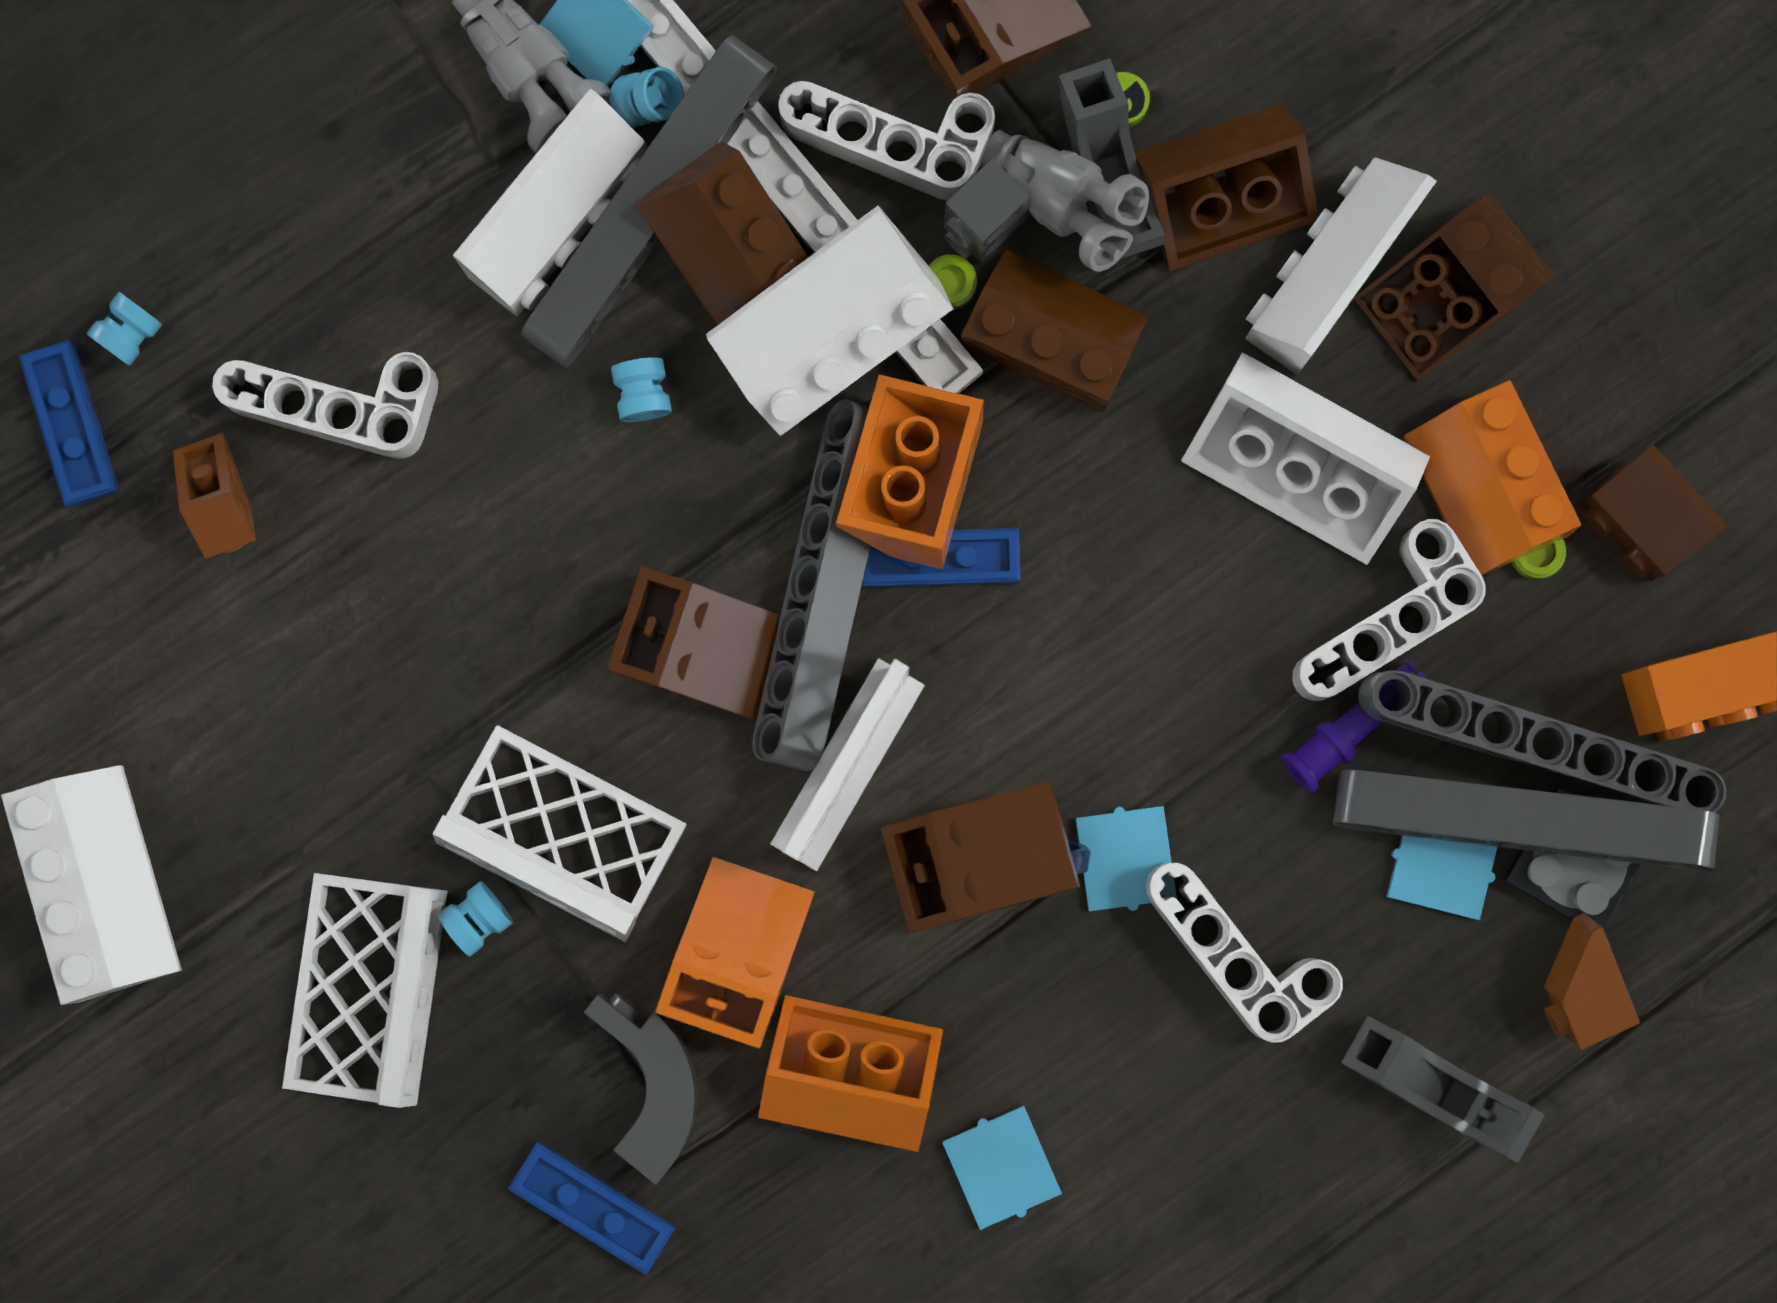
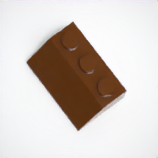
(1230, 185)
(721, 230)
(1053, 330)

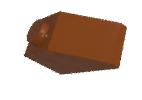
(213, 496)
(1587, 988)

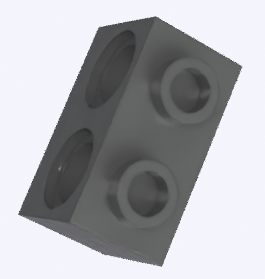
(984, 212)

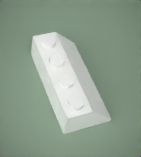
(551, 205)
(1337, 262)
(829, 321)
(1306, 459)
(91, 883)

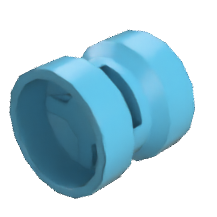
(646, 96)
(124, 328)
(641, 389)
(483, 909)

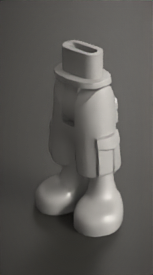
(520, 57)
(1059, 190)

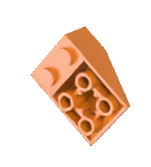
(735, 952)

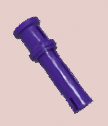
(1336, 741)

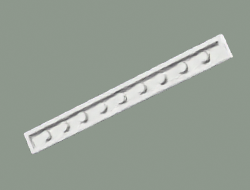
(796, 186)

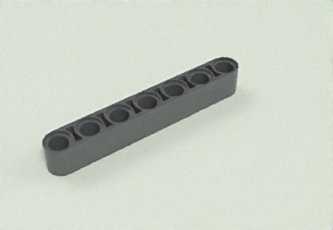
(621, 235)
(815, 609)
(1516, 737)
(1527, 820)

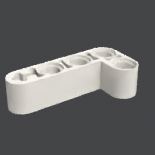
(884, 130)
(324, 399)
(1385, 625)
(1231, 944)

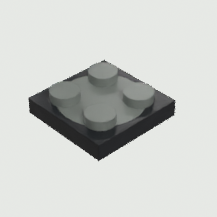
(1571, 882)

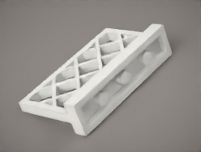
(848, 763)
(534, 872)
(406, 1007)

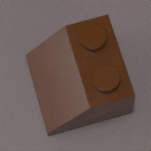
(1651, 514)

